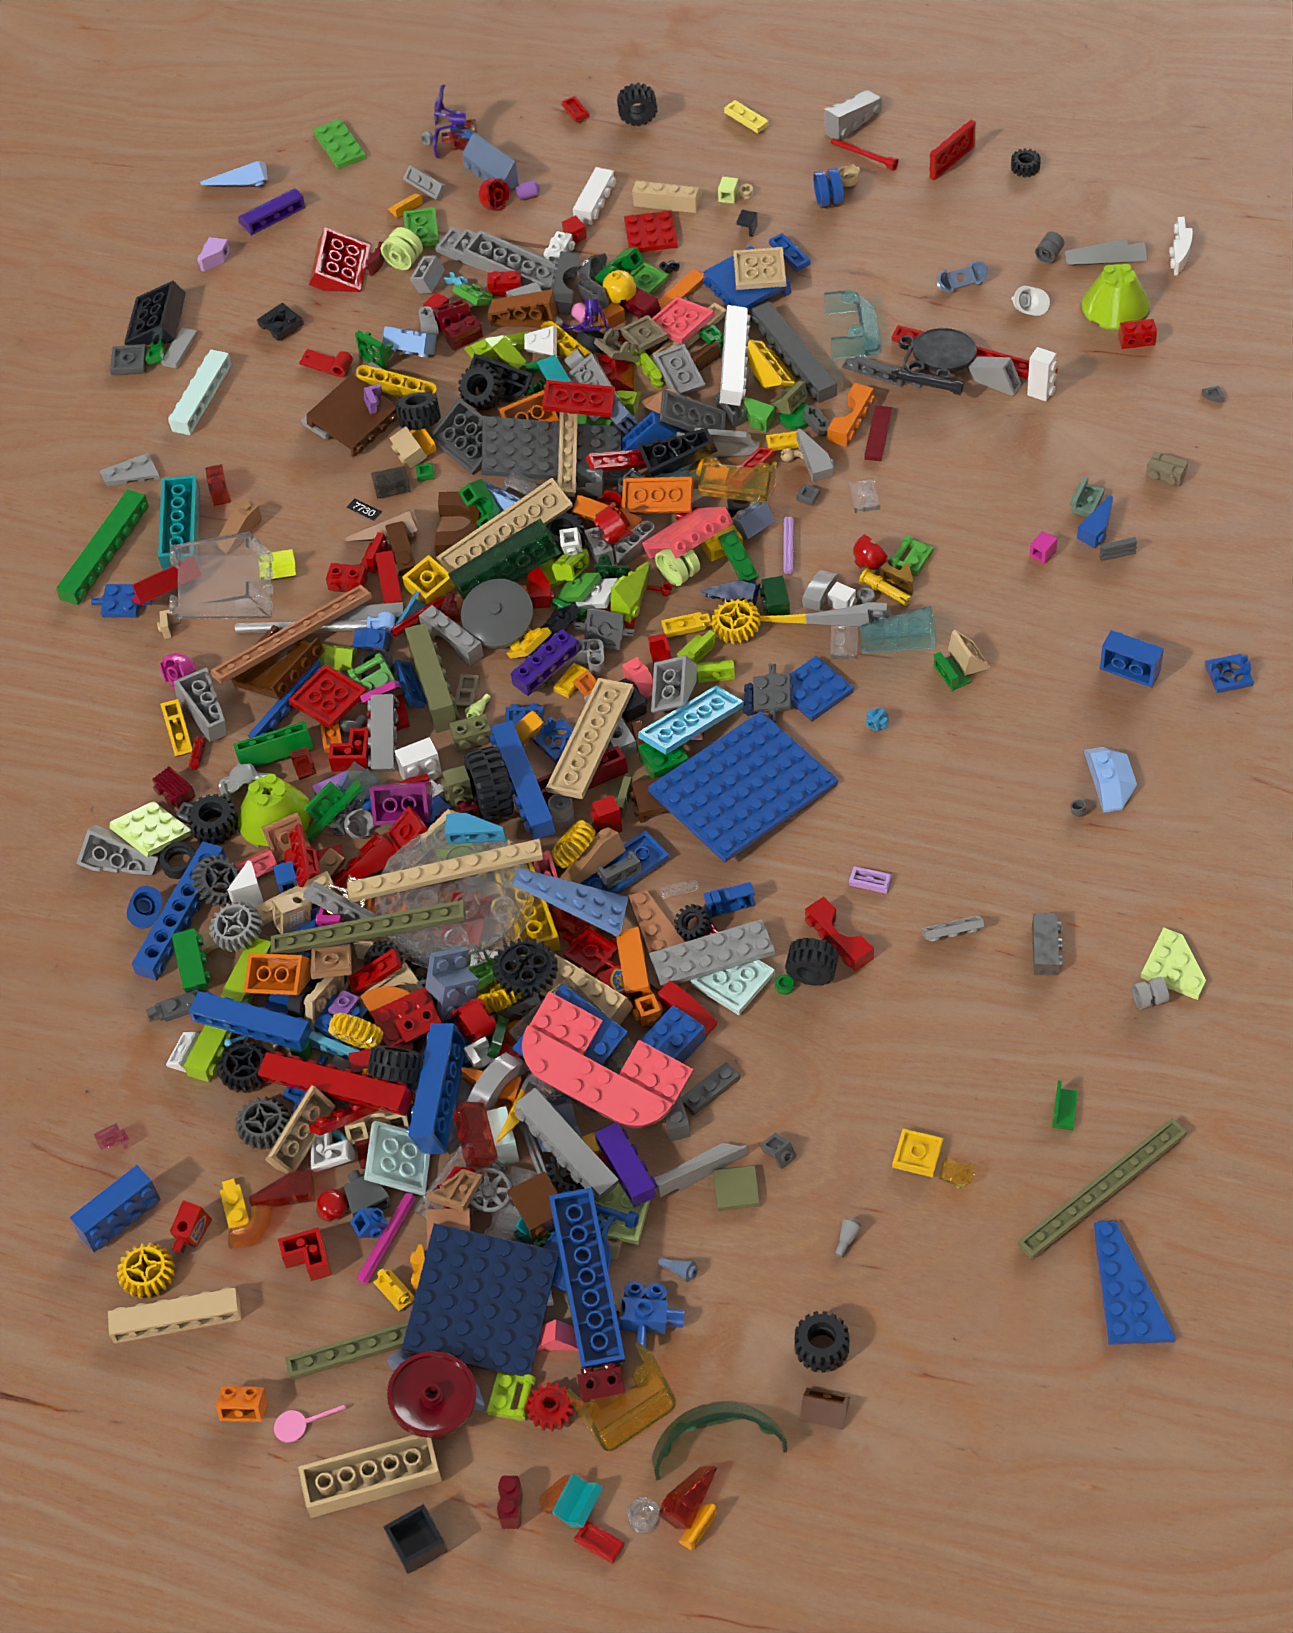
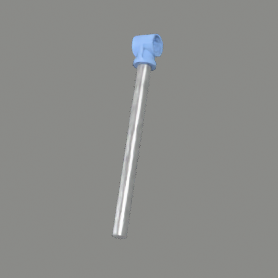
(384, 621)

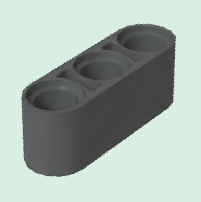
(592, 290)

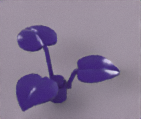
(455, 117)
(592, 309)

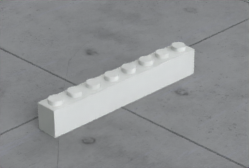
(734, 352)

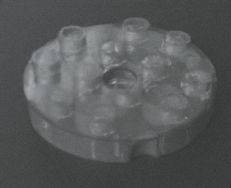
(493, 906)

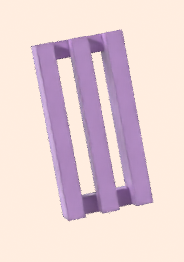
(869, 882)

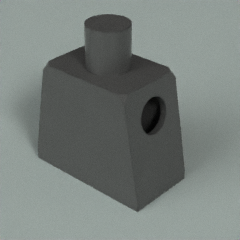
(365, 1193)

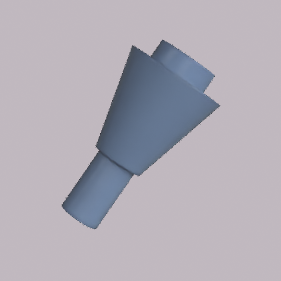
(685, 1269)

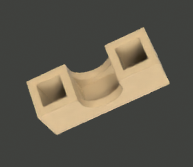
(361, 1128)

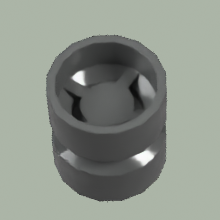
(1049, 247)

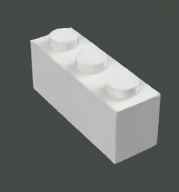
(1042, 374)

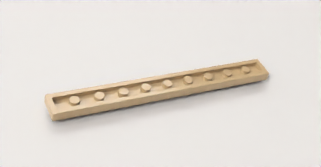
(445, 870)

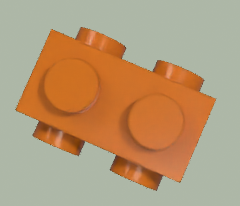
(248, 1403)

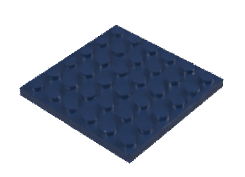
(481, 1300)

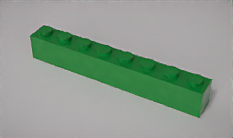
(102, 547)

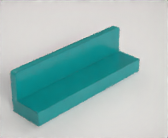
(553, 369)

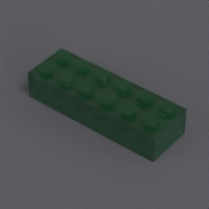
(507, 559)

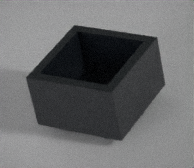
(415, 1538)

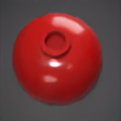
(494, 194)
(868, 554)

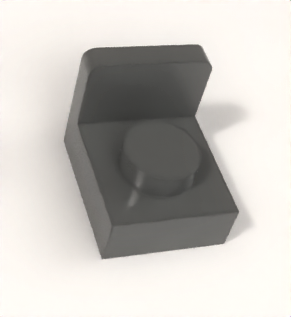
(779, 1149)

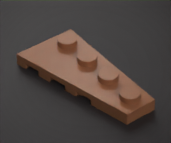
(653, 923)

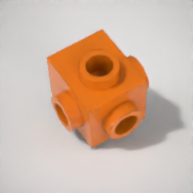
(647, 1010)

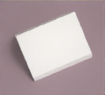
(246, 887)

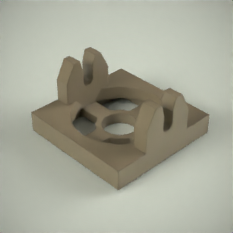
(615, 348)

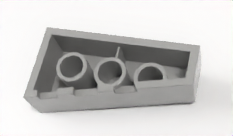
(851, 114)

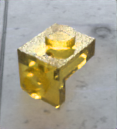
(956, 1173)

